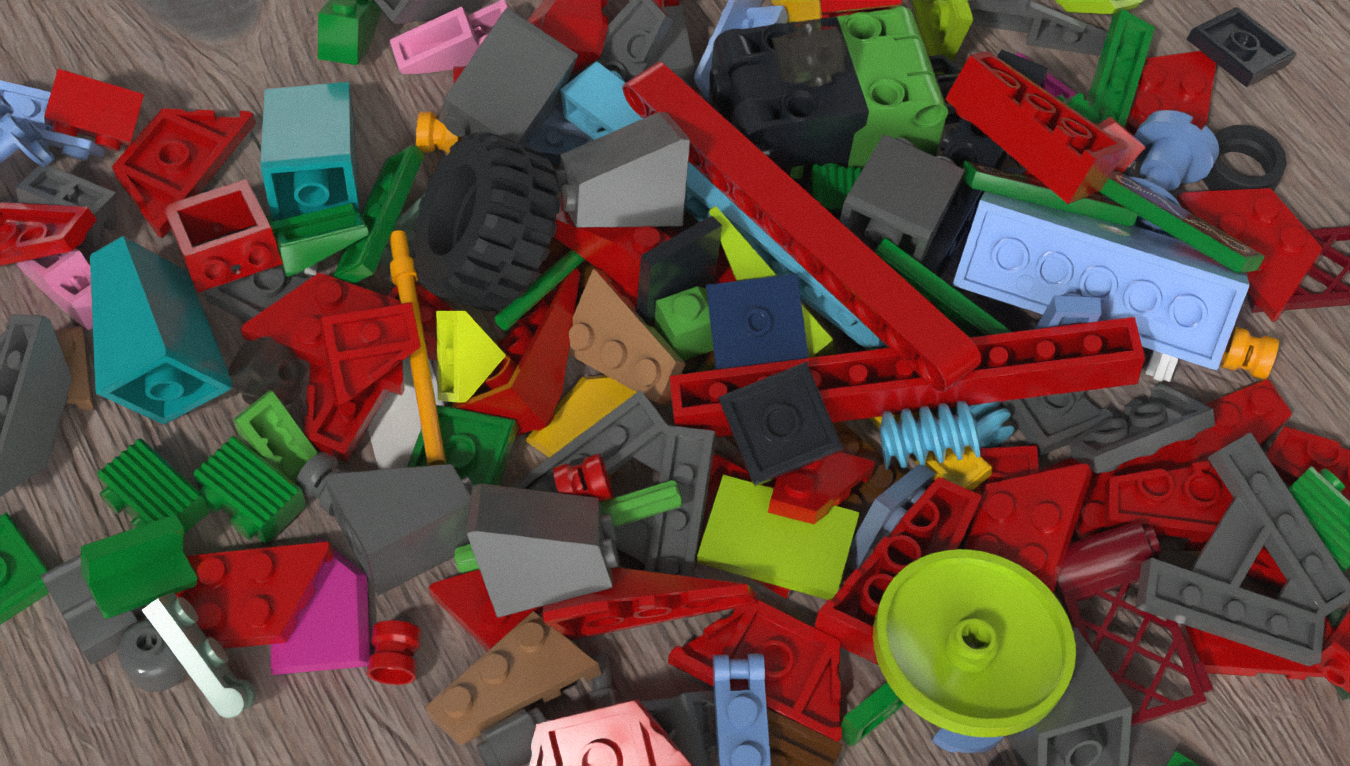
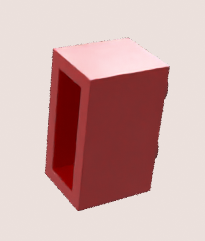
(93, 110)

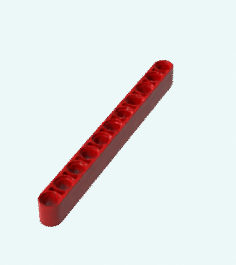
(809, 232)

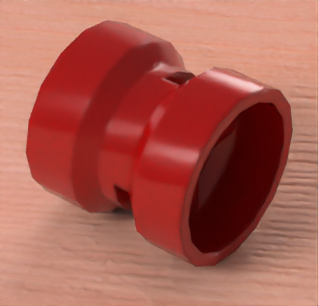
(570, 479)
(394, 652)

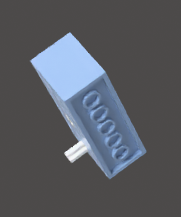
(1176, 293)

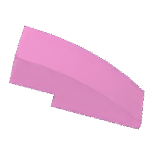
(445, 40)
(65, 281)

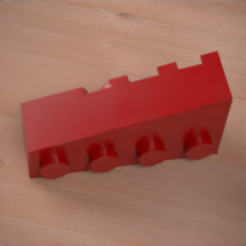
(1035, 127)
(931, 525)

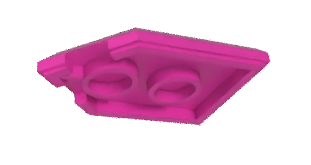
(332, 626)

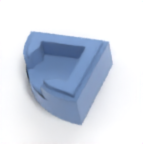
(966, 744)

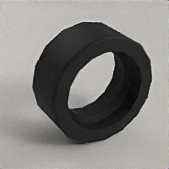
(1251, 142)

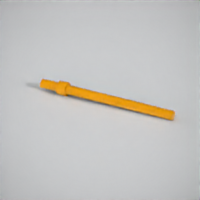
(404, 277)

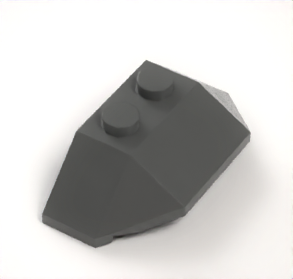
(31, 396)

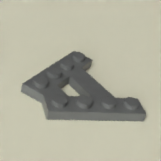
(681, 454)
(1210, 592)

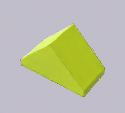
(463, 356)

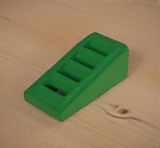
(315, 241)

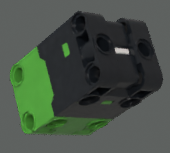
(883, 91)

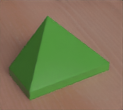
(274, 435)

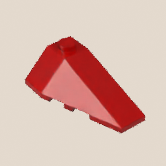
(575, 25)
(612, 248)
(535, 363)
(643, 600)

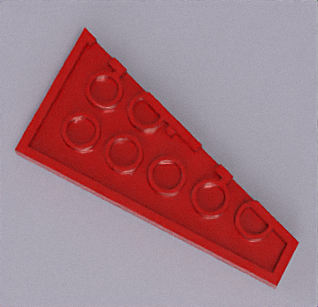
(1251, 409)

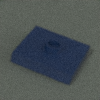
(756, 321)

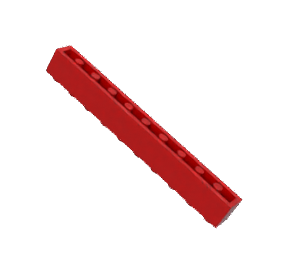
(880, 381)

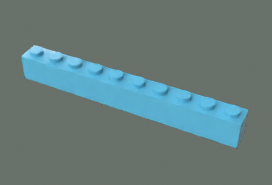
(599, 107)

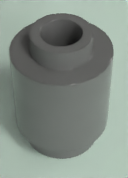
(510, 739)

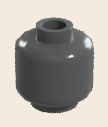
(148, 659)

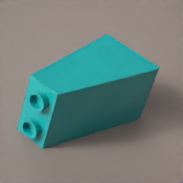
(309, 149)
(151, 334)

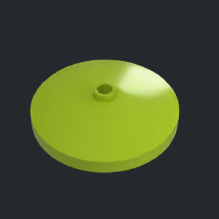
(974, 643)

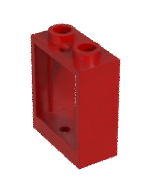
(231, 209)

